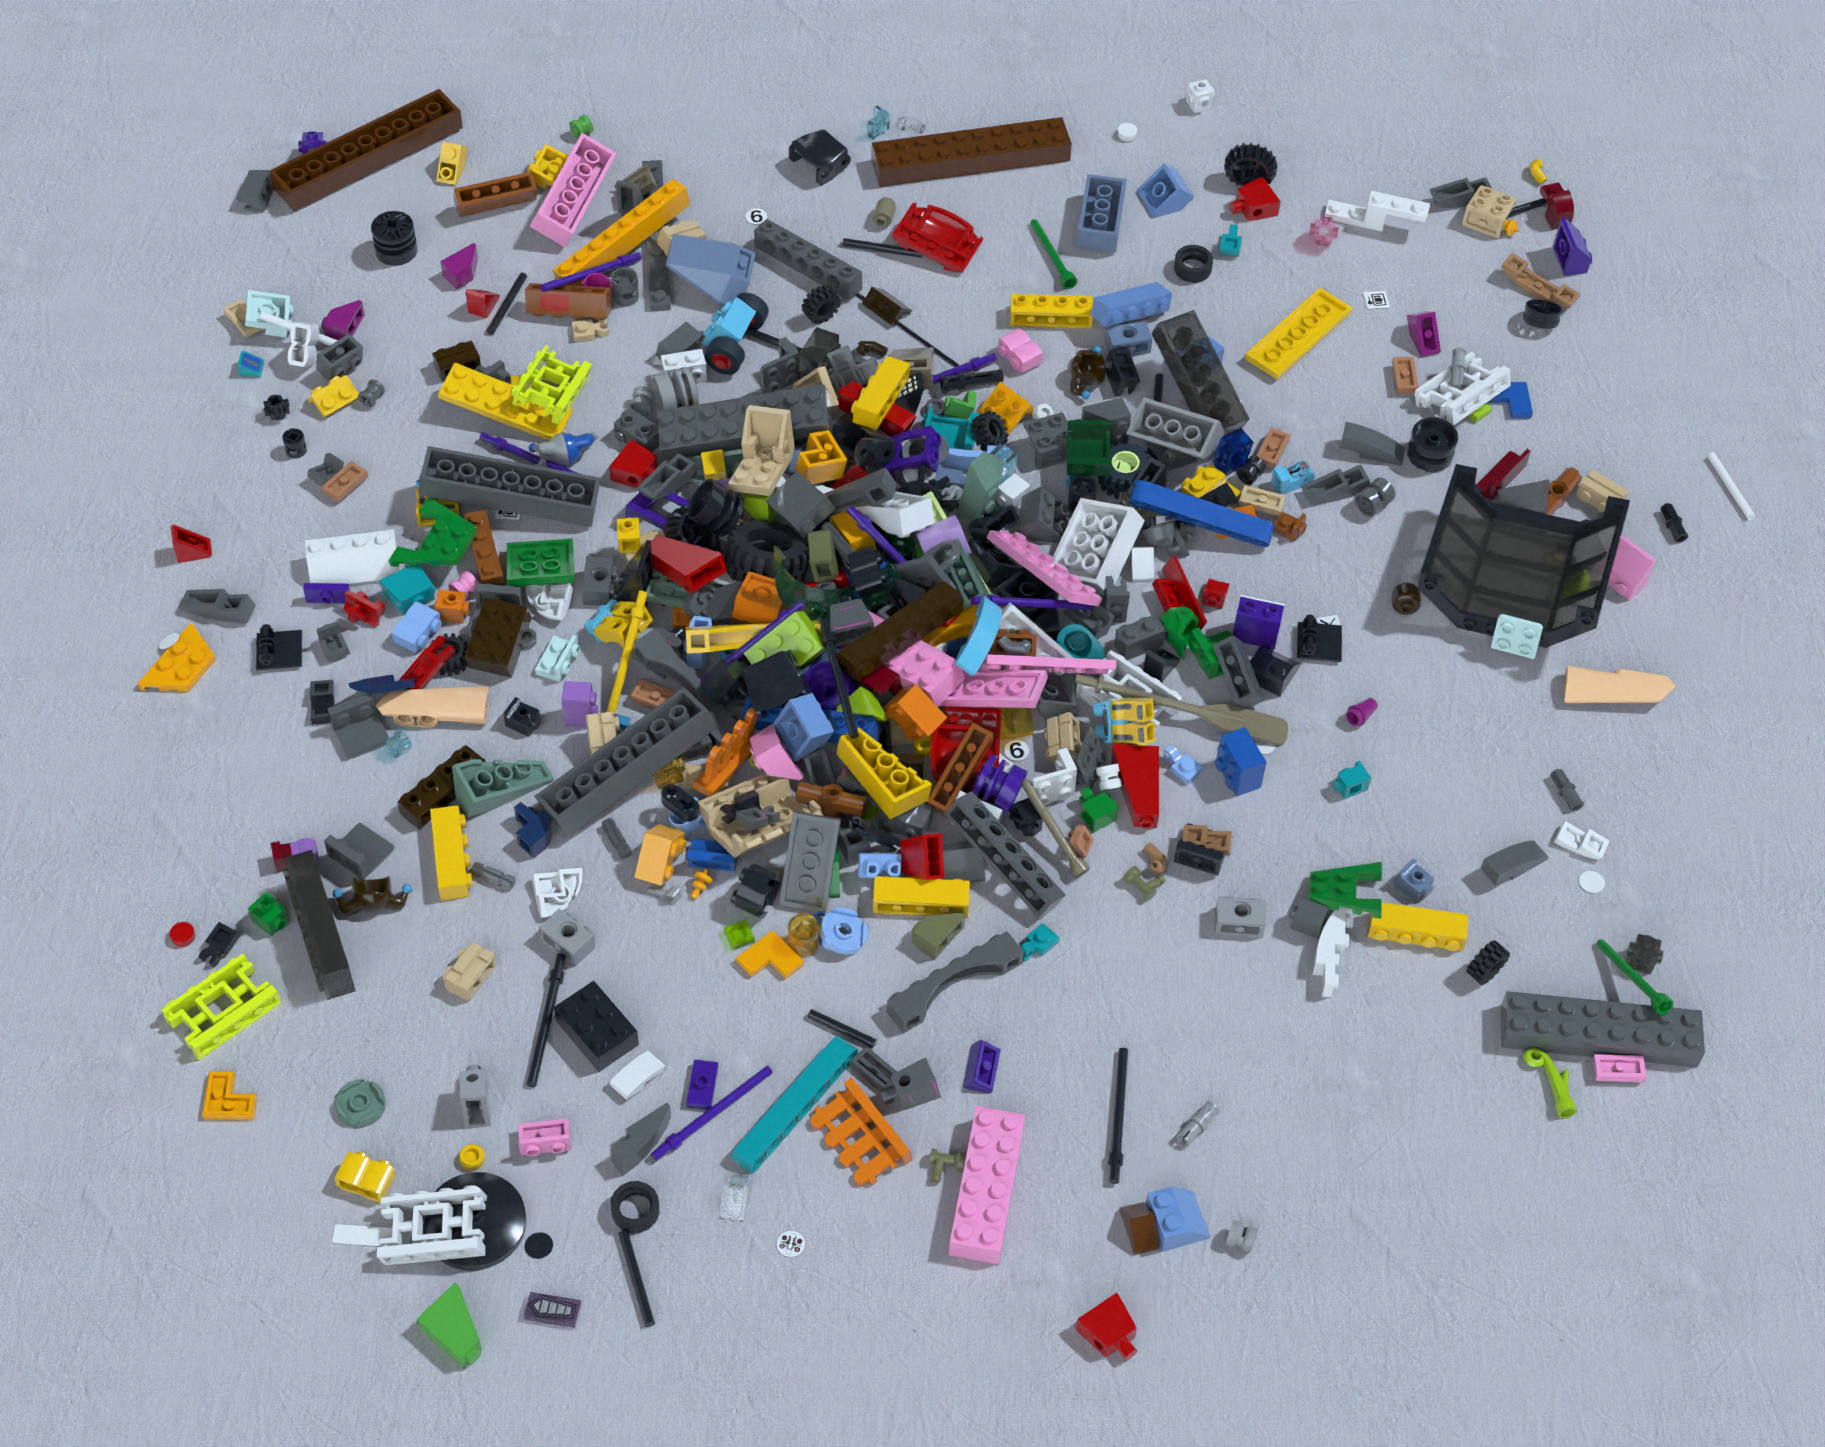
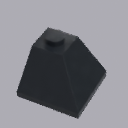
(991, 562)
(1273, 670)

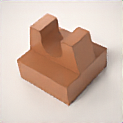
(1080, 840)

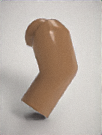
(1158, 859)

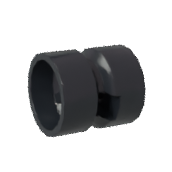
(1081, 487)

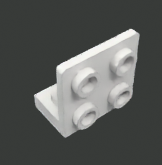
(1059, 784)

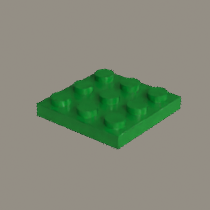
(540, 562)

